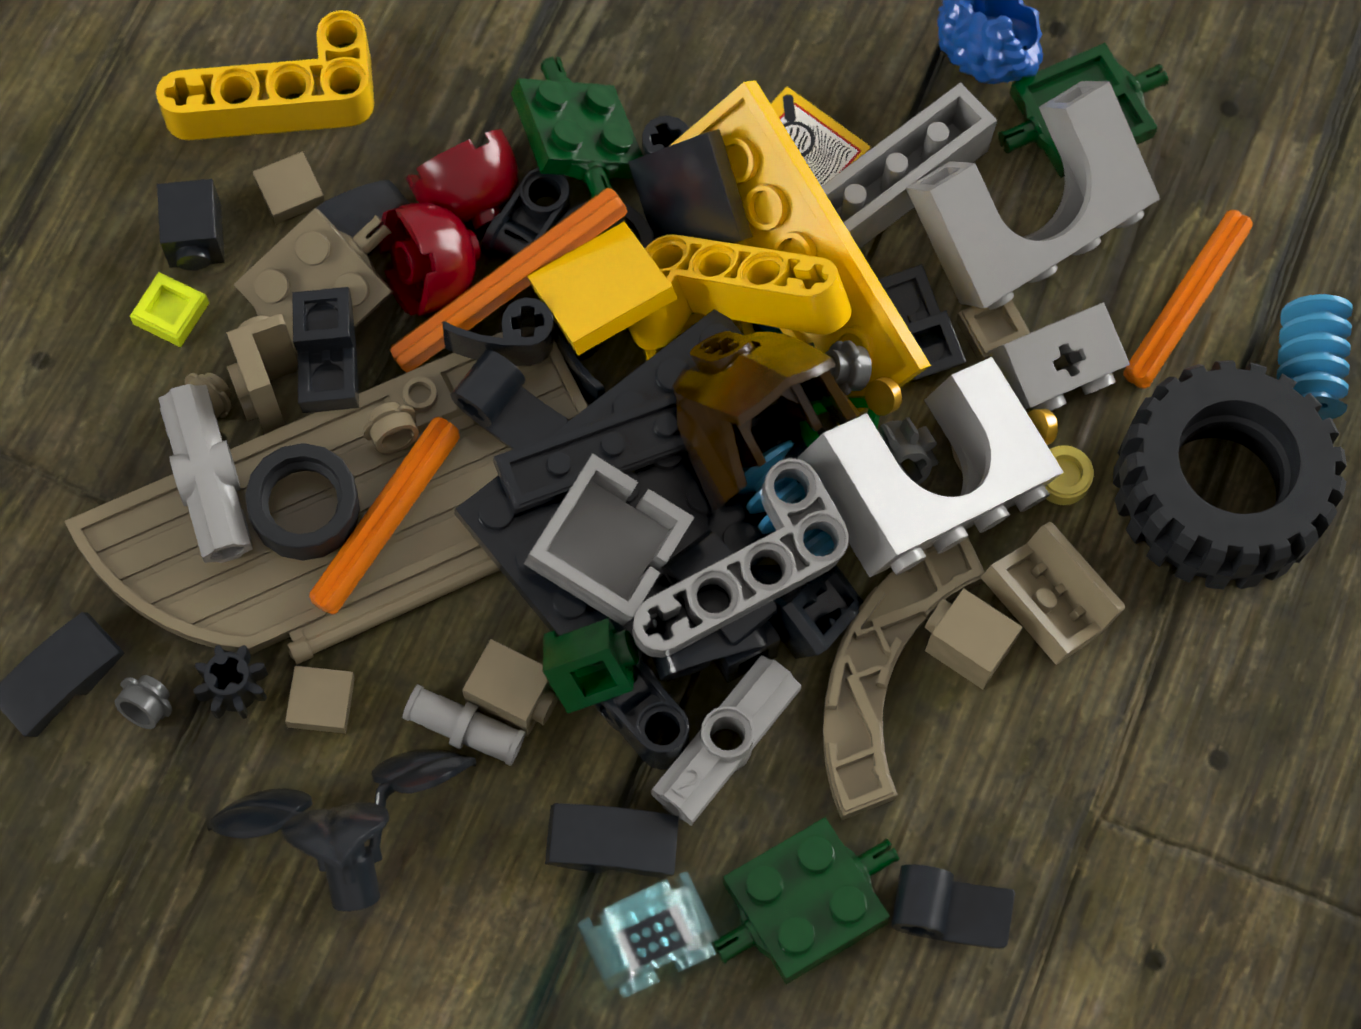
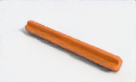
(509, 278)

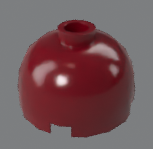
(469, 179)
(430, 256)

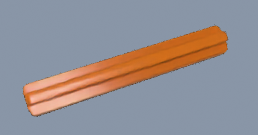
(1187, 299)
(384, 515)

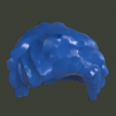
(991, 38)

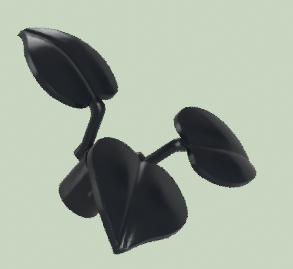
(339, 834)

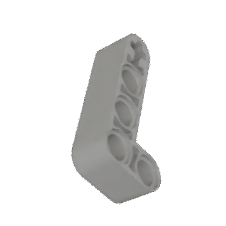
(734, 572)

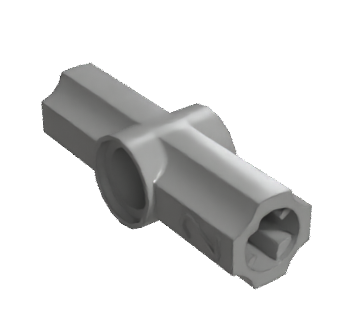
(205, 473)
(706, 768)

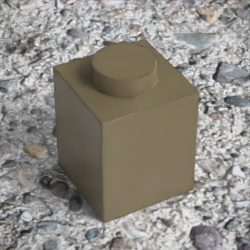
(971, 637)
(510, 688)

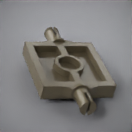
(316, 259)

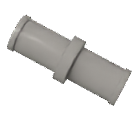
(464, 725)

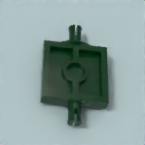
(1090, 65)
(576, 127)
(805, 900)

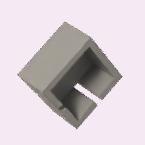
(604, 545)

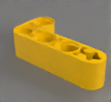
(187, 94)
(745, 286)

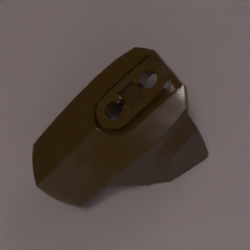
(732, 384)

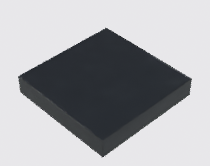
(691, 191)

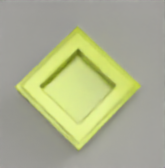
(169, 309)

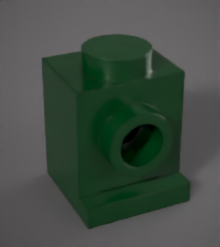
(589, 664)

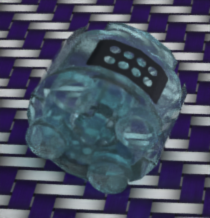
(649, 933)

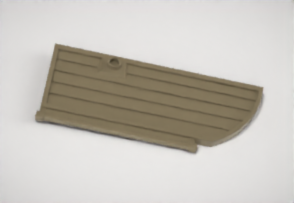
(153, 562)

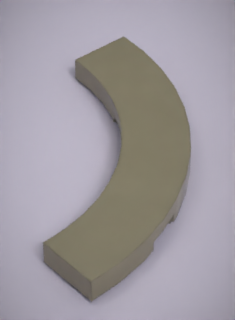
(864, 666)

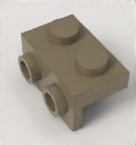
(262, 354)
(1054, 593)

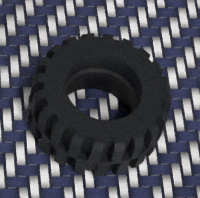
(1267, 420)

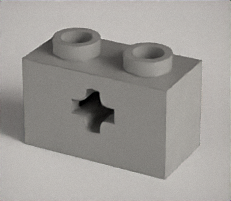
(1085, 340)

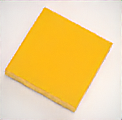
(602, 287)

